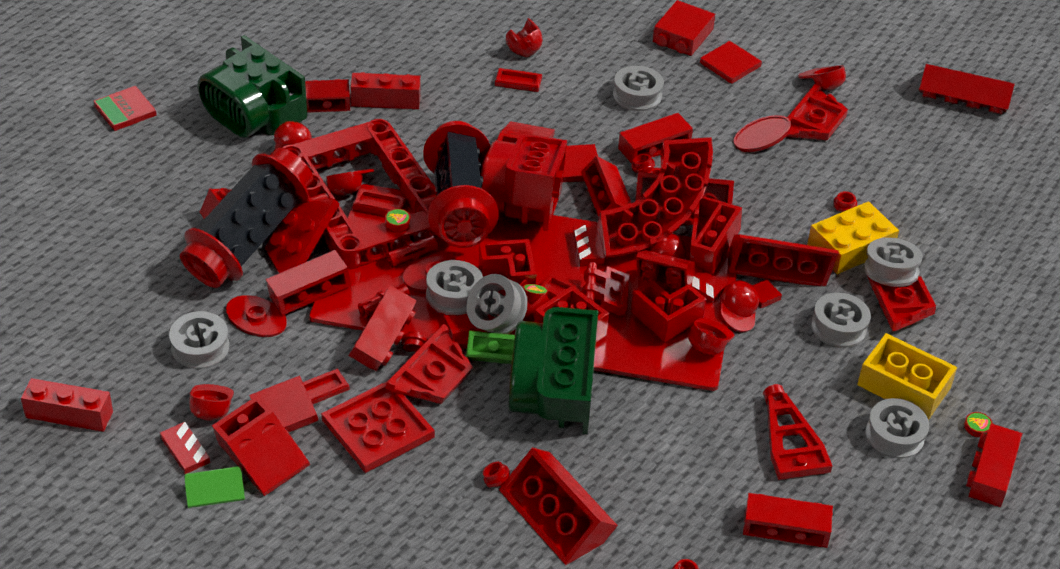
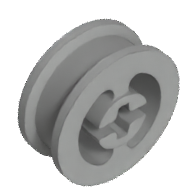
(632, 88)
(893, 262)
(450, 286)
(486, 300)
(840, 328)
(186, 345)
(901, 420)

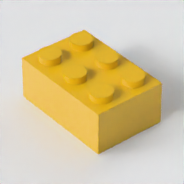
(851, 234)
(906, 373)

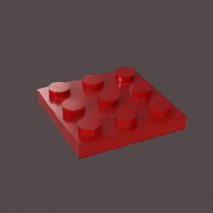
(377, 426)

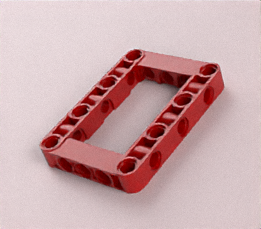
(402, 168)

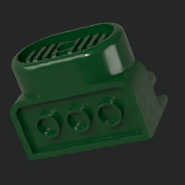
(253, 91)
(555, 366)

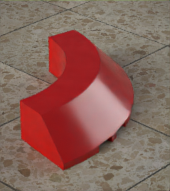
(665, 204)

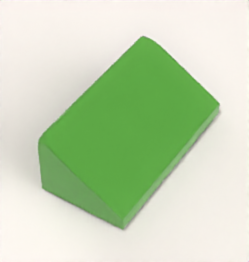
(490, 347)
(214, 487)

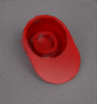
(829, 77)
(346, 183)
(674, 246)
(739, 305)
(709, 336)
(210, 401)

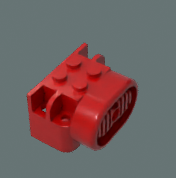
(526, 176)

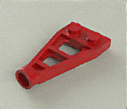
(797, 461)

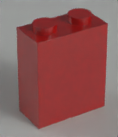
(683, 28)

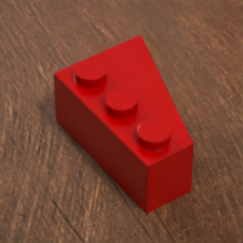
(713, 232)

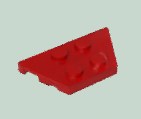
(816, 115)
(299, 233)
(904, 304)
(432, 370)

